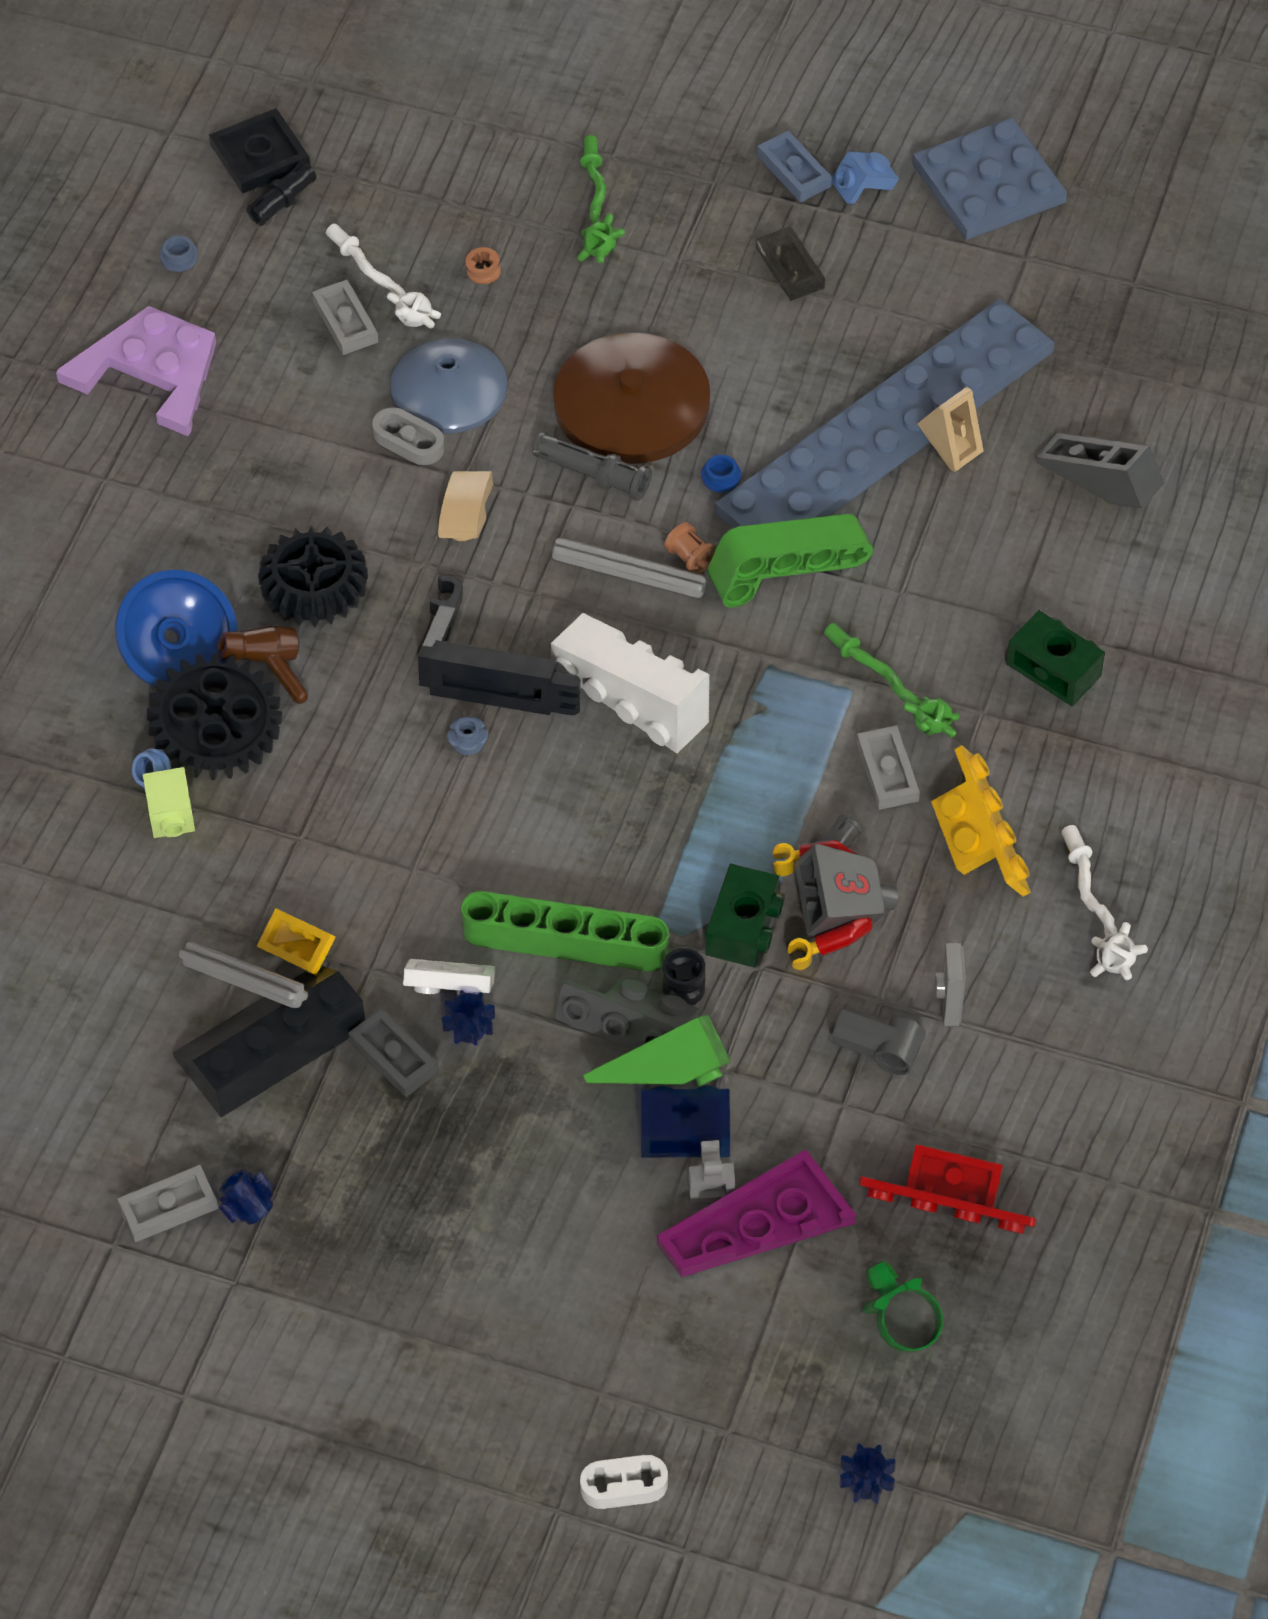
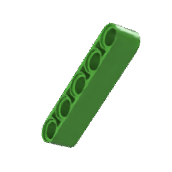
(549, 917)

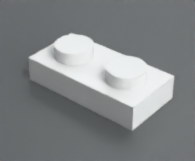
(432, 976)

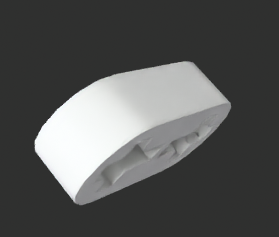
(623, 1481)

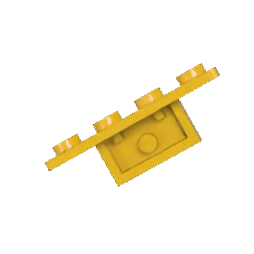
(975, 826)

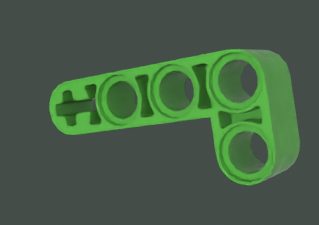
(784, 549)

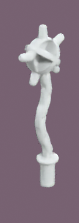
(411, 307)
(1116, 951)

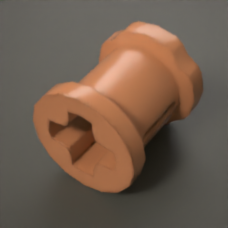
(689, 547)

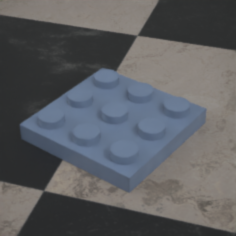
(989, 178)

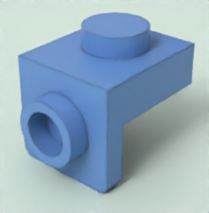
(863, 171)

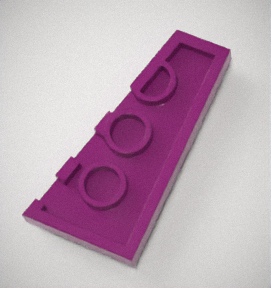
(764, 1214)

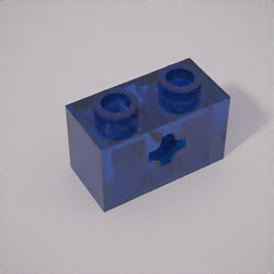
(669, 1136)

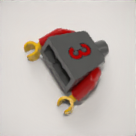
(837, 895)

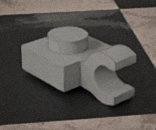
(711, 1178)

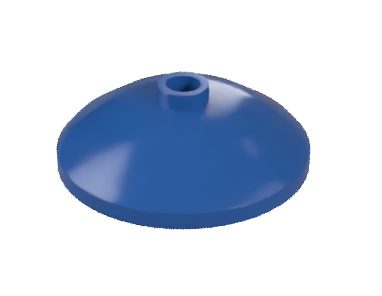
(177, 603)

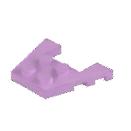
(155, 350)

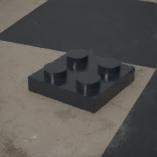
(258, 150)

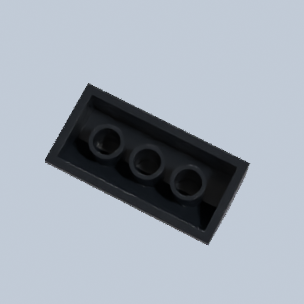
(271, 1041)

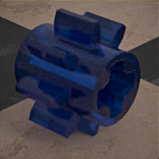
(468, 1017)
(246, 1196)
(857, 1467)

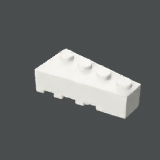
(635, 682)

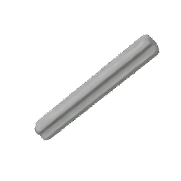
(629, 567)
(243, 975)

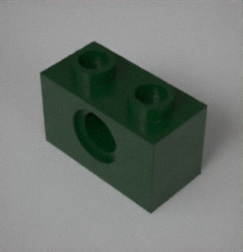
(1070, 673)
(744, 893)

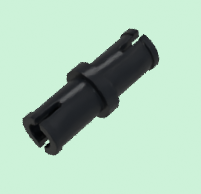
(281, 193)

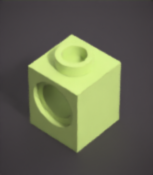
(168, 802)

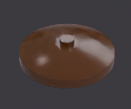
(632, 397)

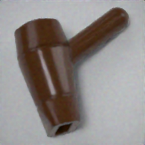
(267, 645)

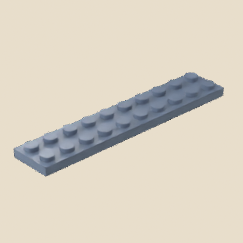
(882, 425)

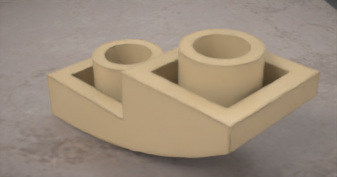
(464, 505)

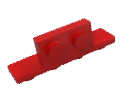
(951, 1182)

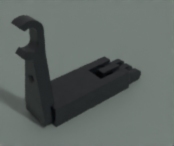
(489, 674)

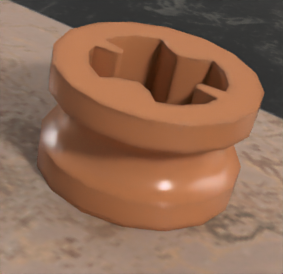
(480, 256)

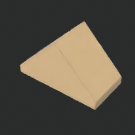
(954, 430)

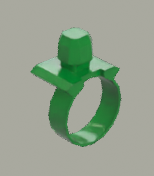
(882, 1278)

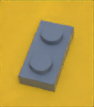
(794, 166)

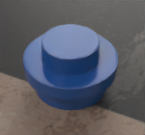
(721, 473)

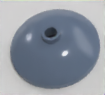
(450, 384)

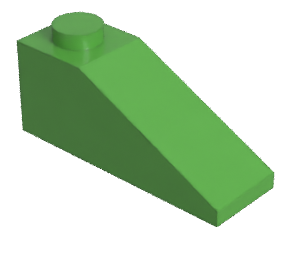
(673, 1058)

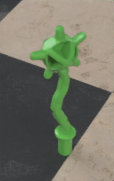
(600, 236)
(930, 715)

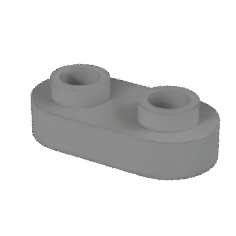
(414, 437)

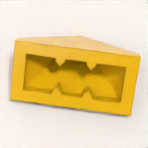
(296, 941)

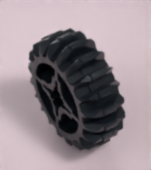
(288, 574)

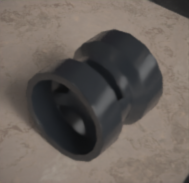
(684, 975)

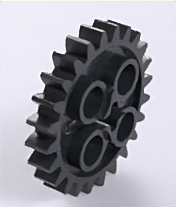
(240, 695)

